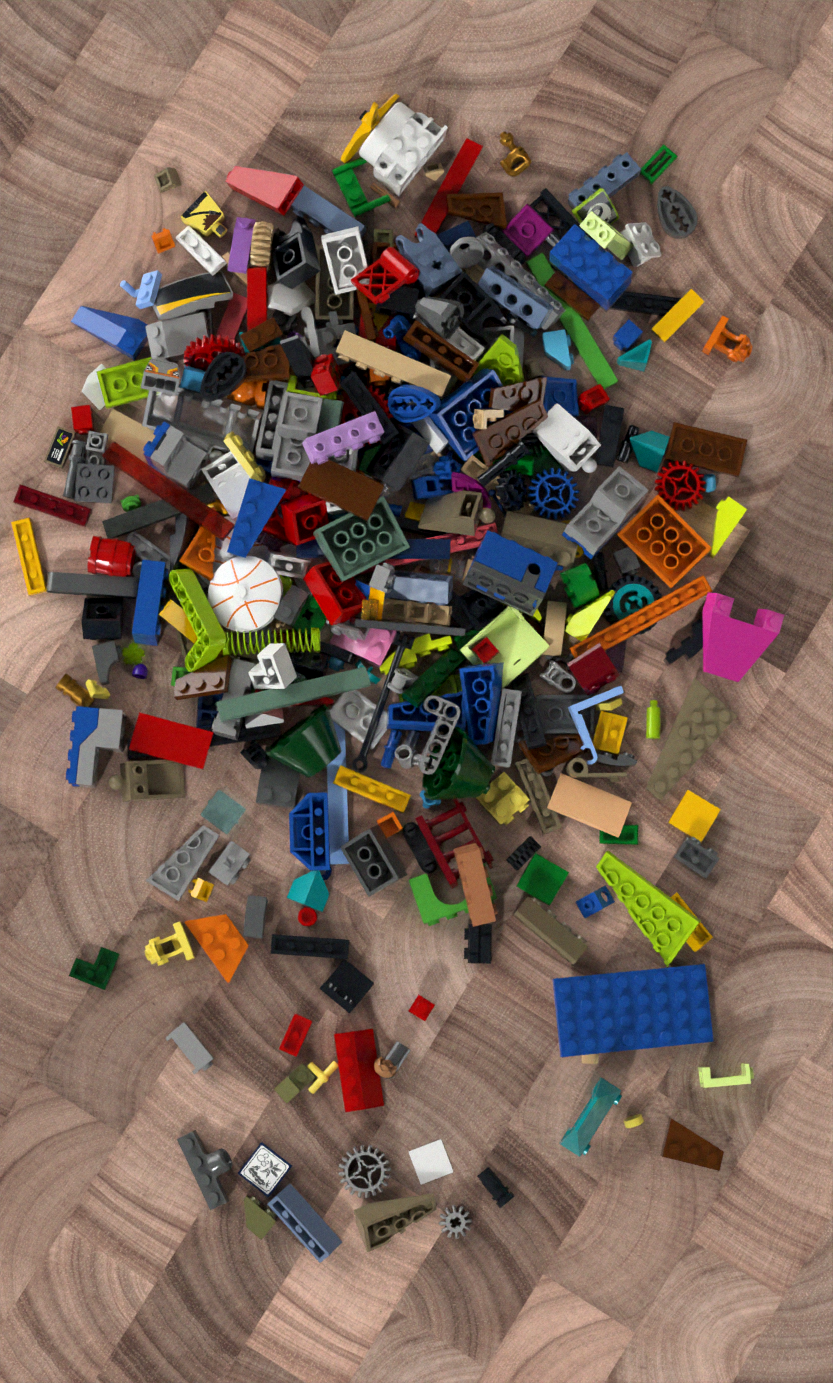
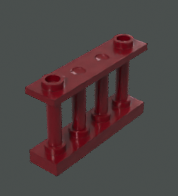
(435, 842)

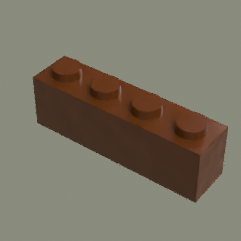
(440, 351)

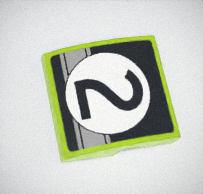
(599, 204)

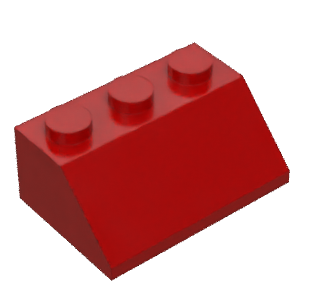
(335, 598)

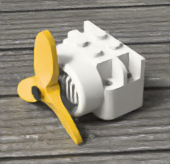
(396, 144)

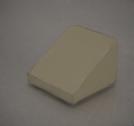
(167, 179)

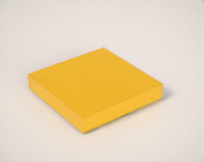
(694, 816)

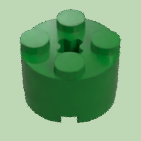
(580, 585)
(317, 620)

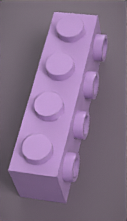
(343, 437)

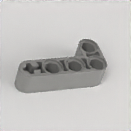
(443, 740)

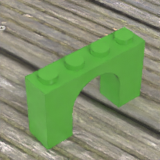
(433, 909)

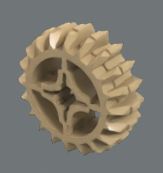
(262, 245)

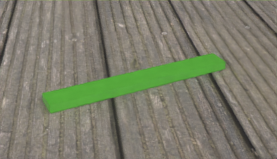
(576, 328)

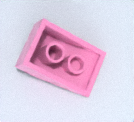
(372, 650)

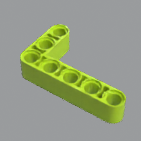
(201, 617)

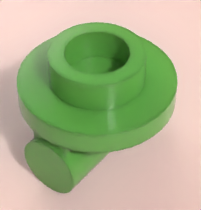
(131, 503)

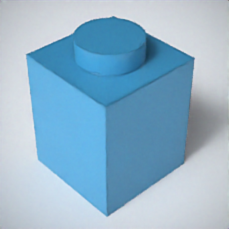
(192, 378)

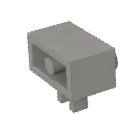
(230, 863)

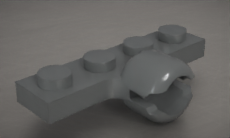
(206, 1168)

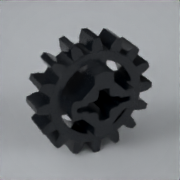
(511, 490)

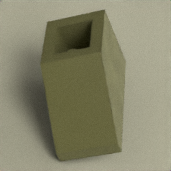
(257, 1218)

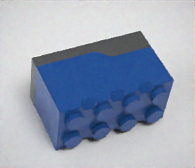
(590, 267)

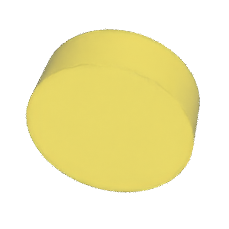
(633, 1121)

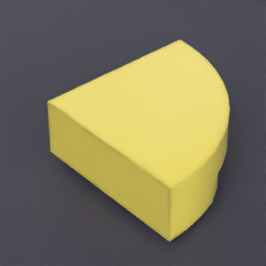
(96, 691)
(609, 704)

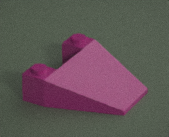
(731, 644)

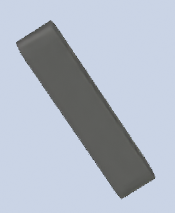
(92, 585)

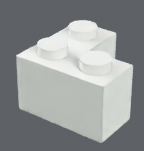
(273, 669)

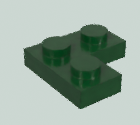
(96, 974)

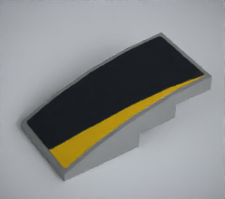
(191, 294)

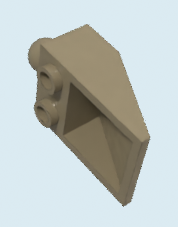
(455, 513)
(149, 780)

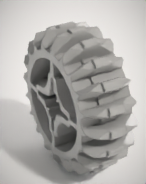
(380, 1164)

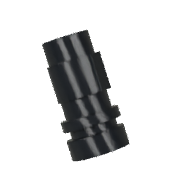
(495, 1187)

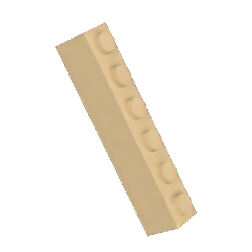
(390, 363)

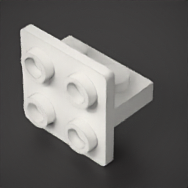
(644, 243)

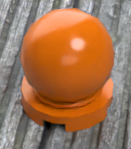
(251, 394)

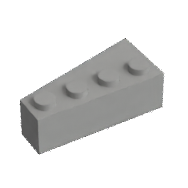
(239, 685)

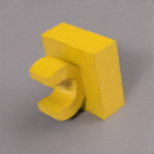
(201, 889)

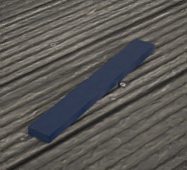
(418, 549)

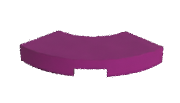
(464, 482)

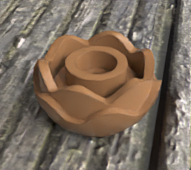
(385, 1067)

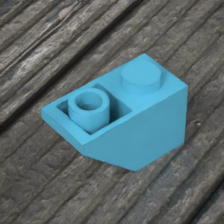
(556, 348)

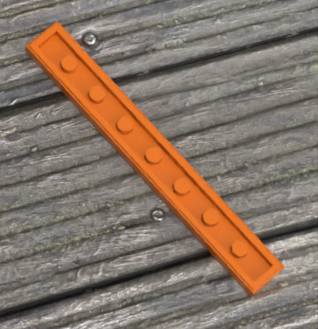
(645, 617)

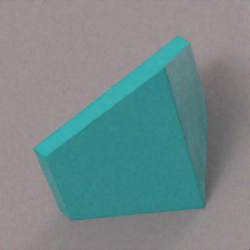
(637, 357)
(649, 449)
(310, 891)

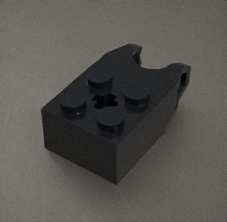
(294, 254)
(477, 309)

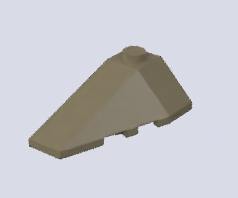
(384, 1219)

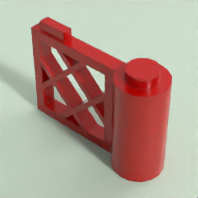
(394, 267)

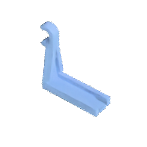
(579, 722)

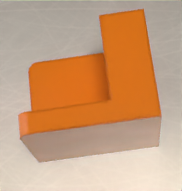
(389, 825)

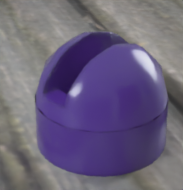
(140, 671)

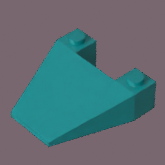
(602, 1099)

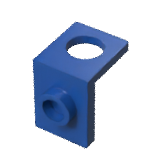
(594, 902)

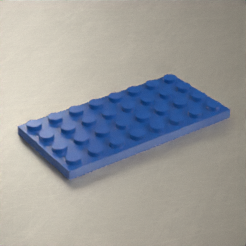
(632, 1010)

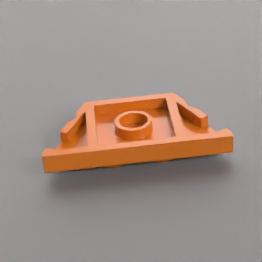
(220, 942)

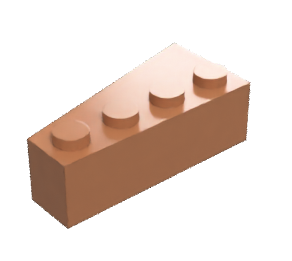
(475, 885)

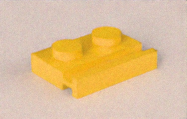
(609, 732)

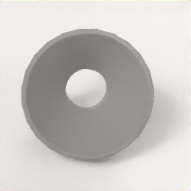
(469, 256)

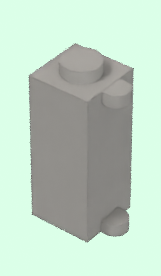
(192, 1047)

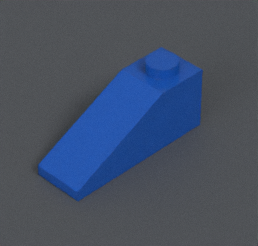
(431, 487)

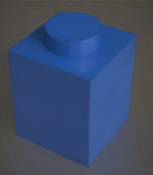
(627, 336)

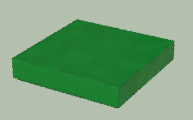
(542, 879)

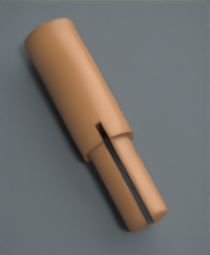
(393, 202)

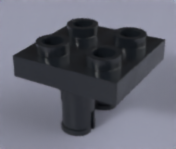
(480, 608)

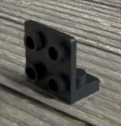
(347, 986)

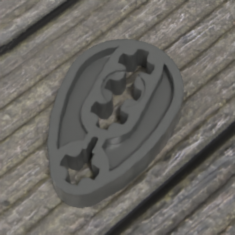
(686, 211)

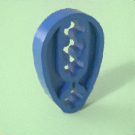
(416, 394)

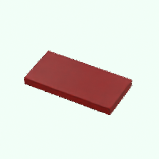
(171, 741)

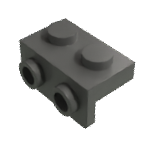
(697, 857)

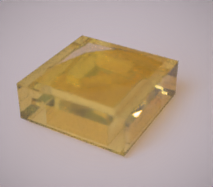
(370, 609)

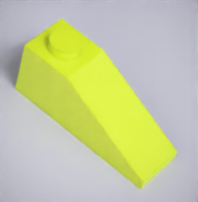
(726, 519)
(586, 617)

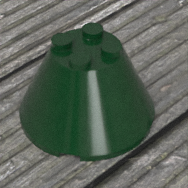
(461, 771)

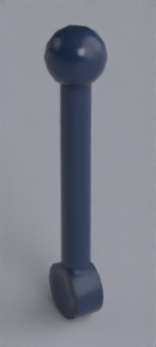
(492, 492)

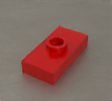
(295, 1035)

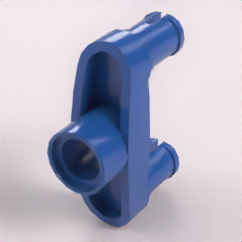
(398, 327)

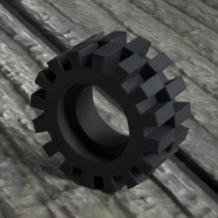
(523, 853)

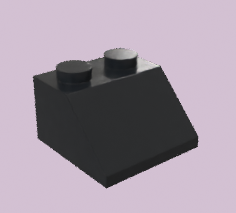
(102, 618)

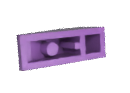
(241, 245)

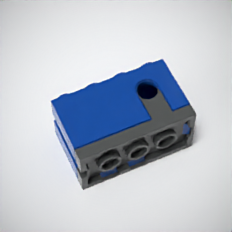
(510, 573)

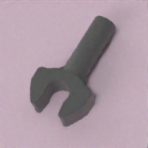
(563, 659)

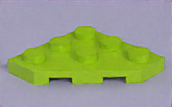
(505, 361)

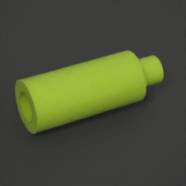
(653, 720)

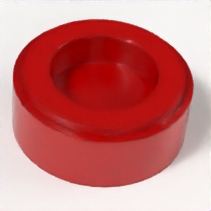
(307, 916)

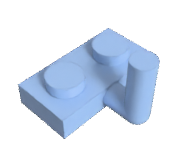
(148, 290)

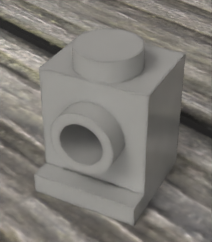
(383, 577)

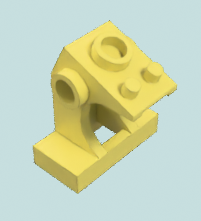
(154, 950)

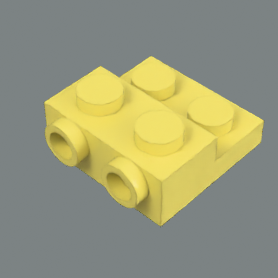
(503, 799)

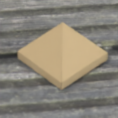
(433, 171)

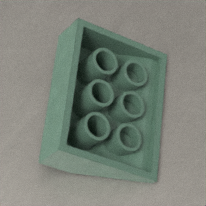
(360, 544)

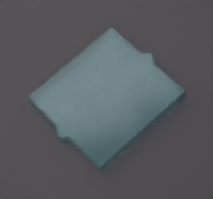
(223, 812)

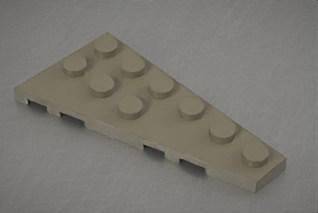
(693, 732)

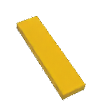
(29, 556)
(177, 618)
(371, 789)

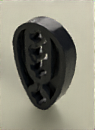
(217, 367)

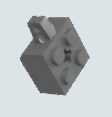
(332, 332)

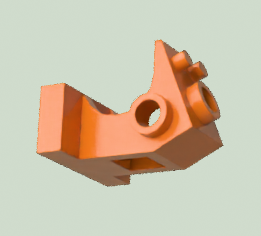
(718, 337)

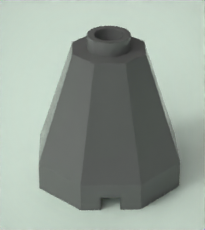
(440, 315)

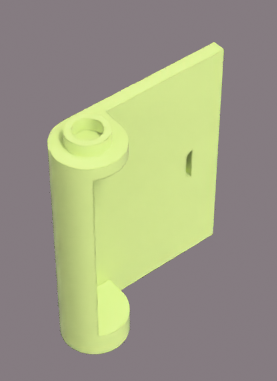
(514, 641)

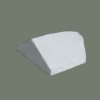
(265, 718)

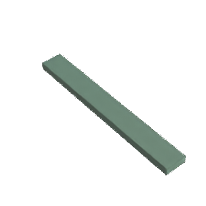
(293, 694)

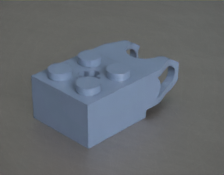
(432, 259)

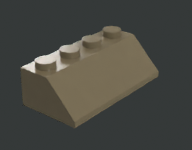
(540, 535)
(550, 930)

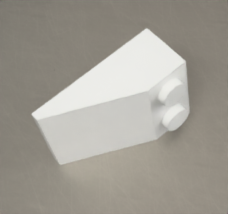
(344, 258)

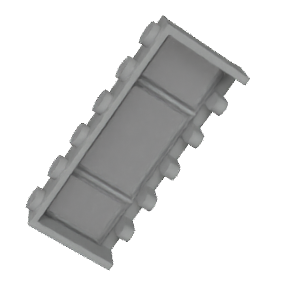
(206, 419)

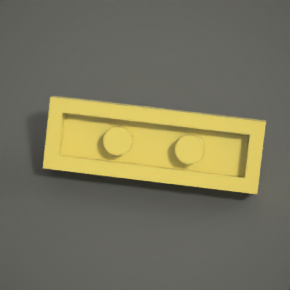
(244, 457)

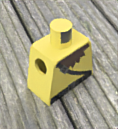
(205, 216)

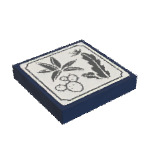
(265, 1169)

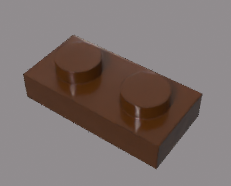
(261, 334)

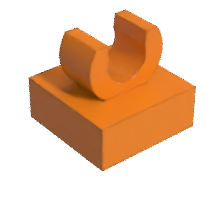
(163, 240)

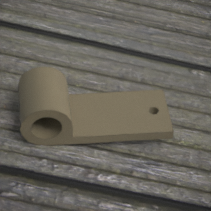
(578, 769)

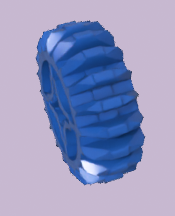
(559, 500)

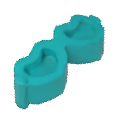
(373, 678)

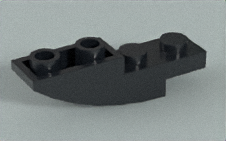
(689, 647)

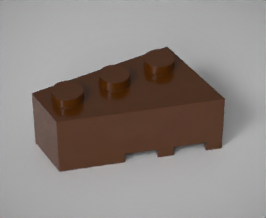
(689, 1147)

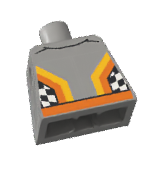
(161, 376)

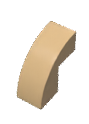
(554, 627)

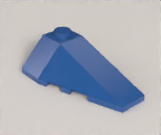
(118, 331)

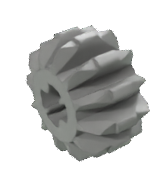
(452, 1215)

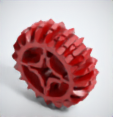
(687, 490)

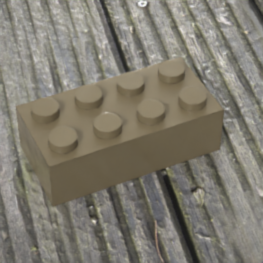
(326, 300)

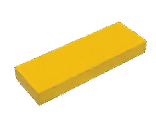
(677, 315)

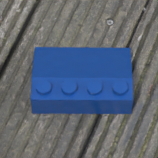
(456, 411)

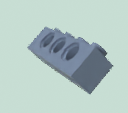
(541, 308)

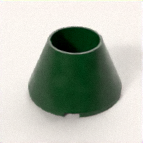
(308, 744)

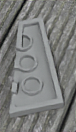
(180, 869)

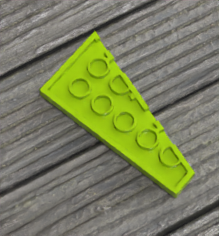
(654, 912)

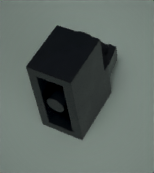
(401, 302)

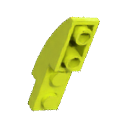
(421, 646)

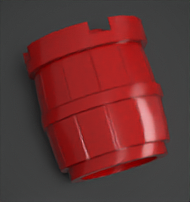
(111, 557)

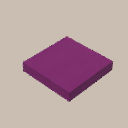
(528, 230)

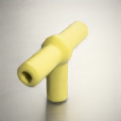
(322, 1076)

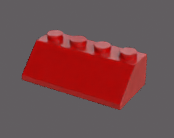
(357, 1073)

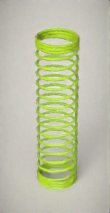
(315, 639)

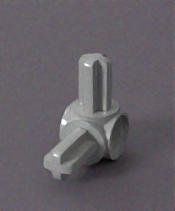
(409, 749)

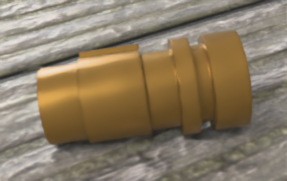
(78, 694)

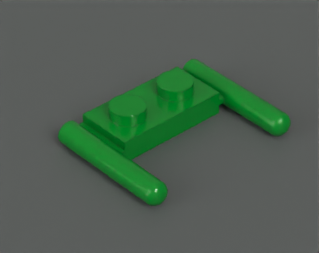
(352, 190)

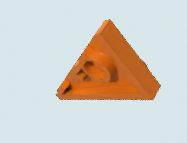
(200, 553)

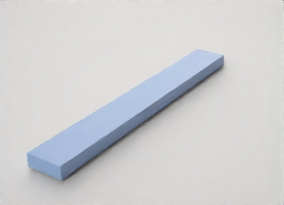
(337, 805)

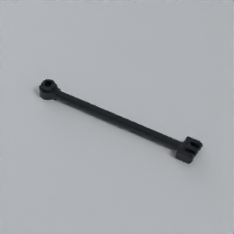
(402, 644)

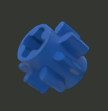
(445, 467)

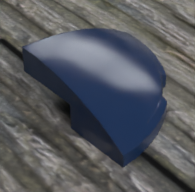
(207, 710)

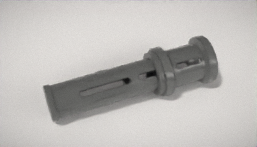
(76, 456)

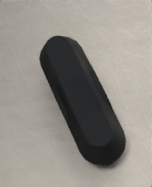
(504, 242)
(420, 847)

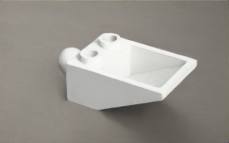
(563, 436)
(227, 480)

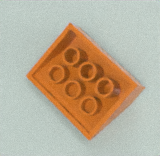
(664, 541)

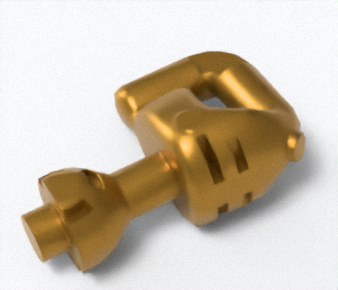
(514, 156)

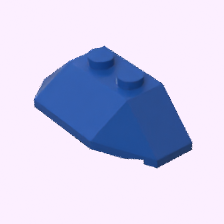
(311, 831)

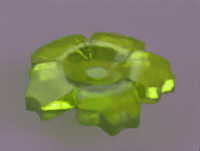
(133, 654)

